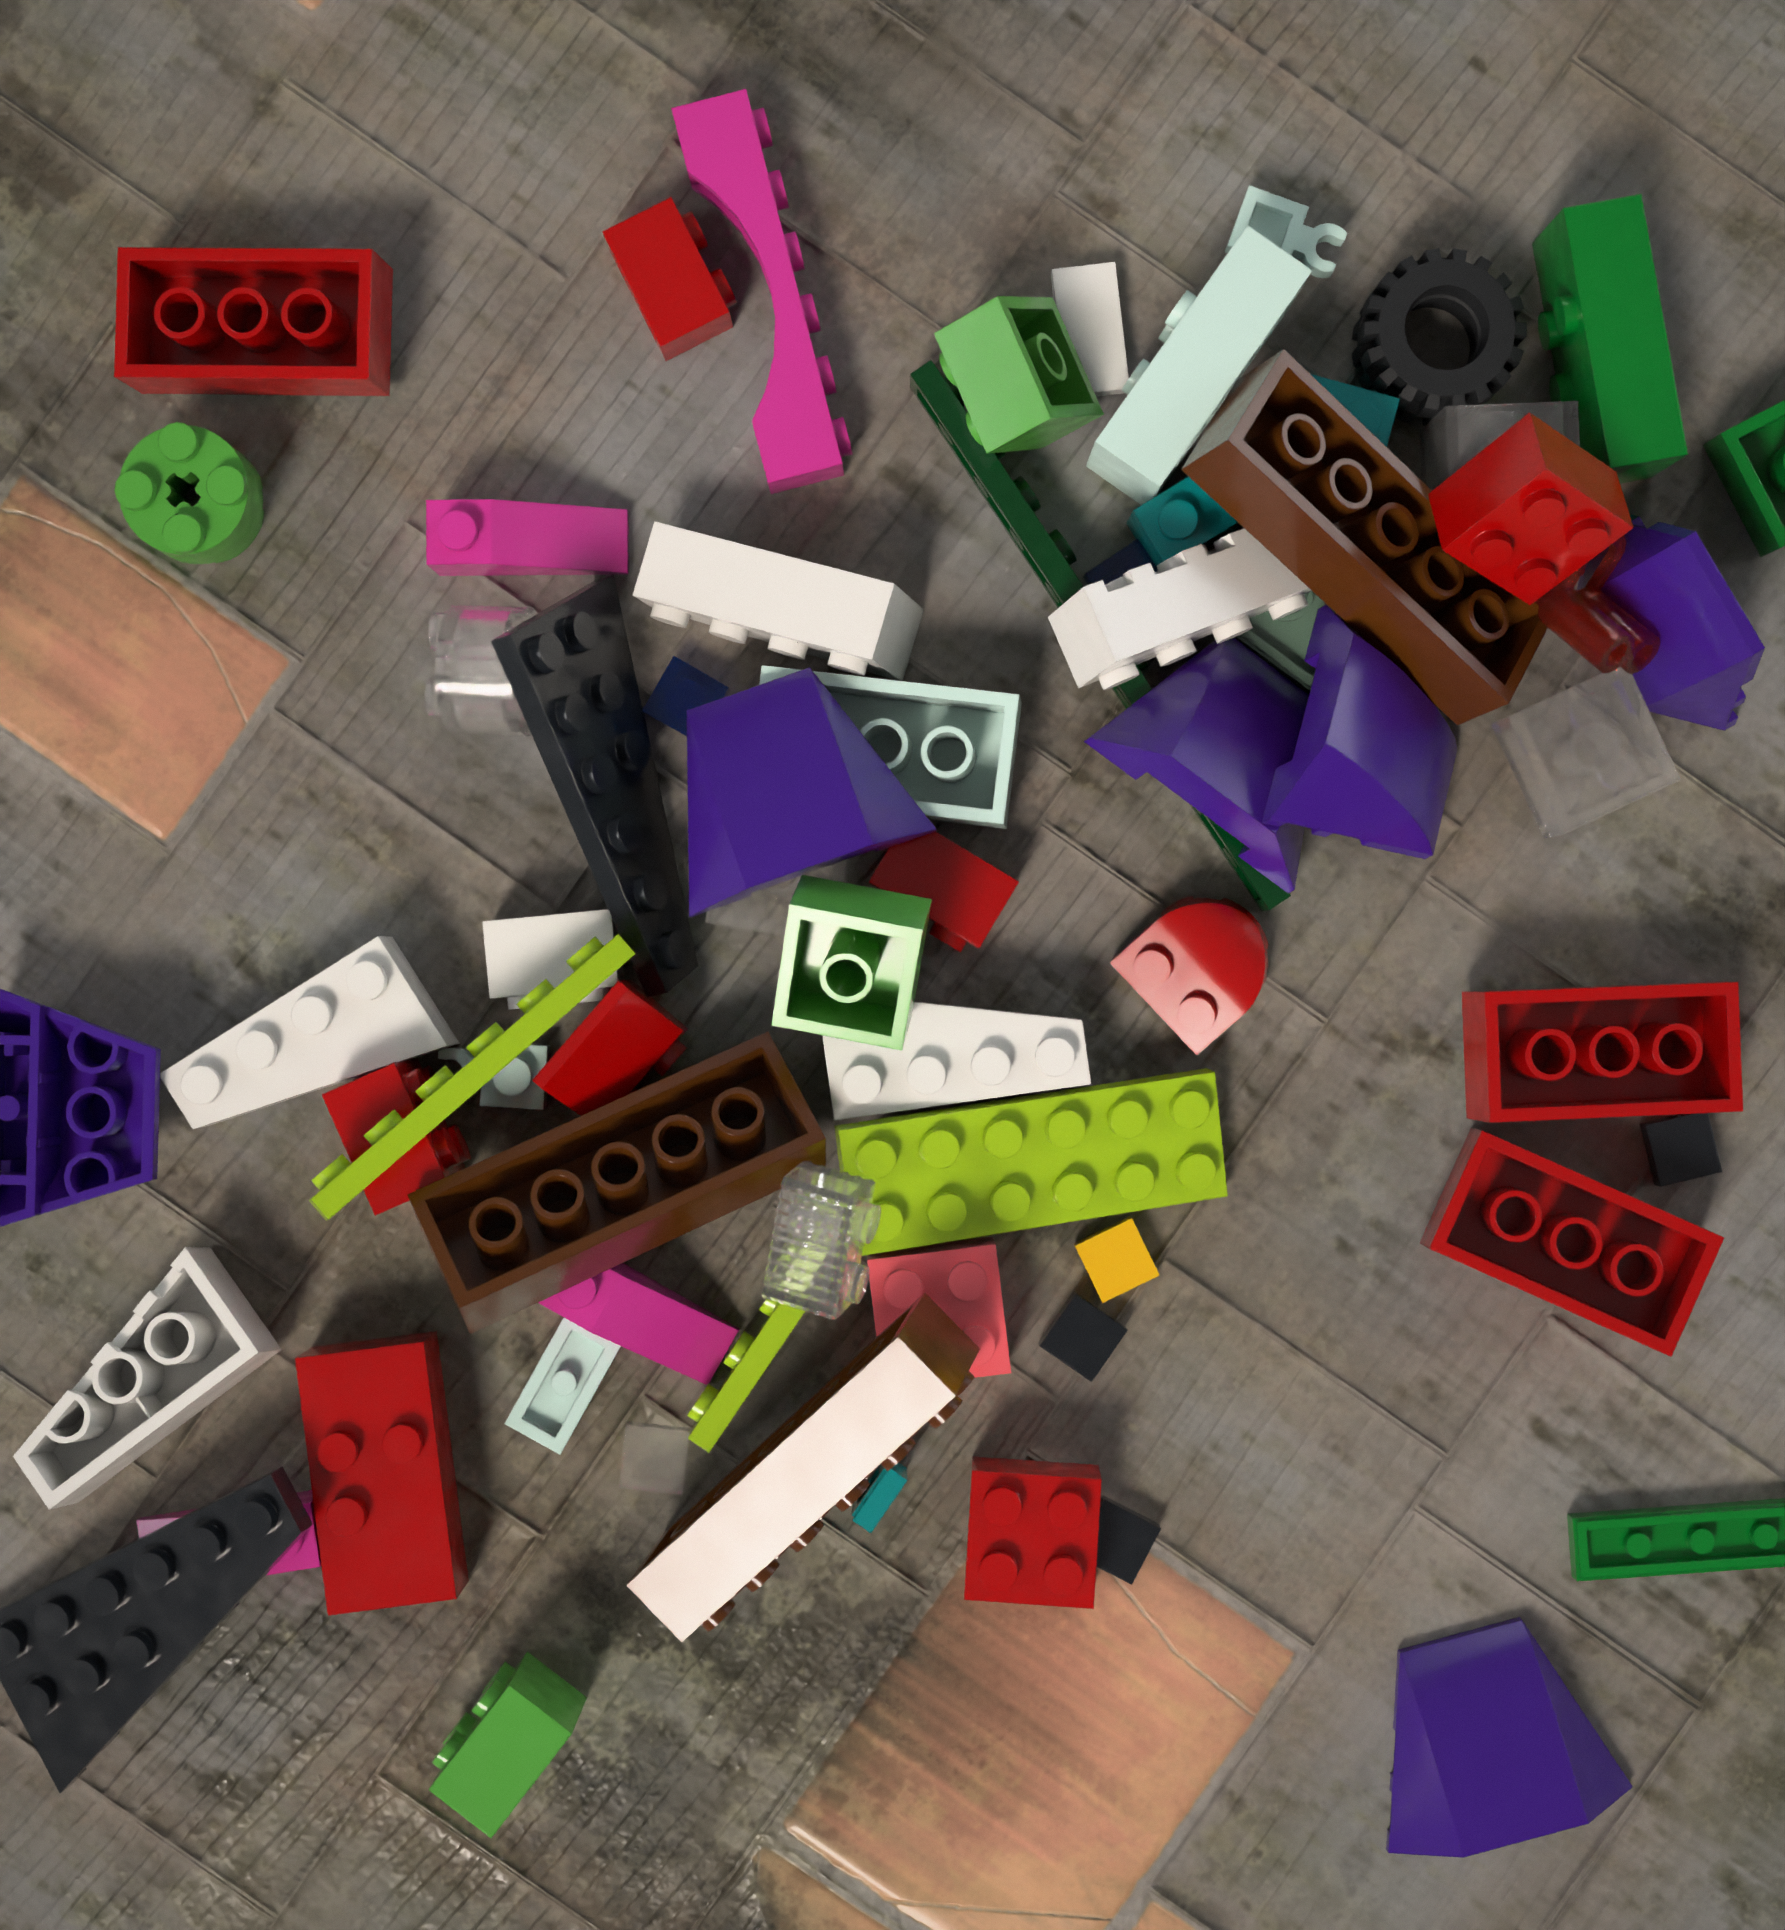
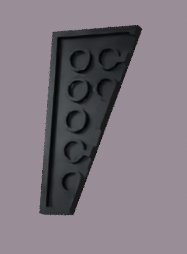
(116, 1630)

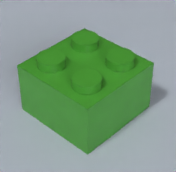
(1017, 374)
(850, 962)
(502, 1752)

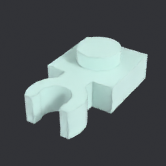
(1282, 224)
(514, 1083)

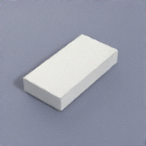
(1092, 315)

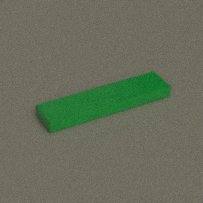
(1677, 1539)

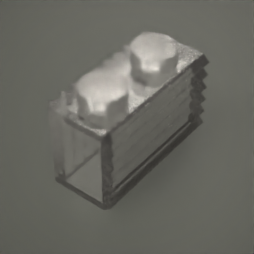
(821, 1240)

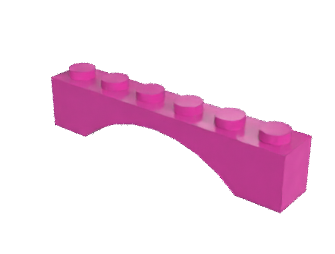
(727, 168)

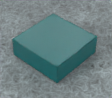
(878, 1496)

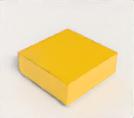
(1116, 1259)

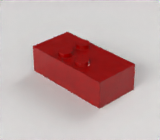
(253, 321)
(1602, 1051)
(1571, 1241)
(382, 1473)

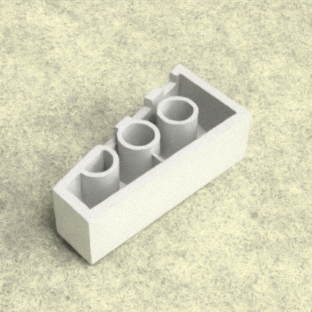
(779, 600)
(1162, 612)
(320, 1034)
(956, 1058)
(162, 1368)

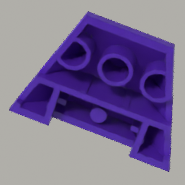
(1702, 630)
(1215, 742)
(1368, 750)
(784, 791)
(71, 1110)
(1490, 1747)

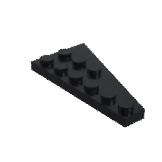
(589, 725)

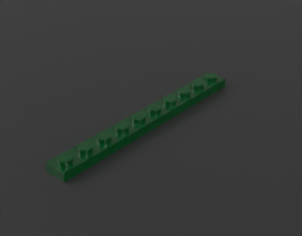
(1050, 560)

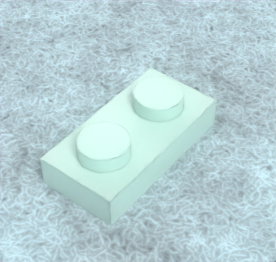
(562, 1385)

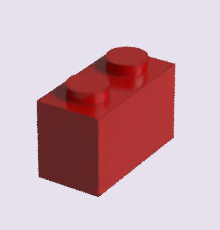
(669, 278)
(962, 887)

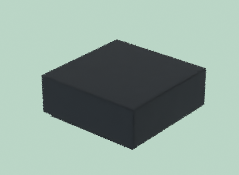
(1680, 1148)
(1082, 1336)
(1123, 1539)

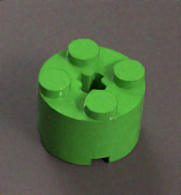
(155, 490)

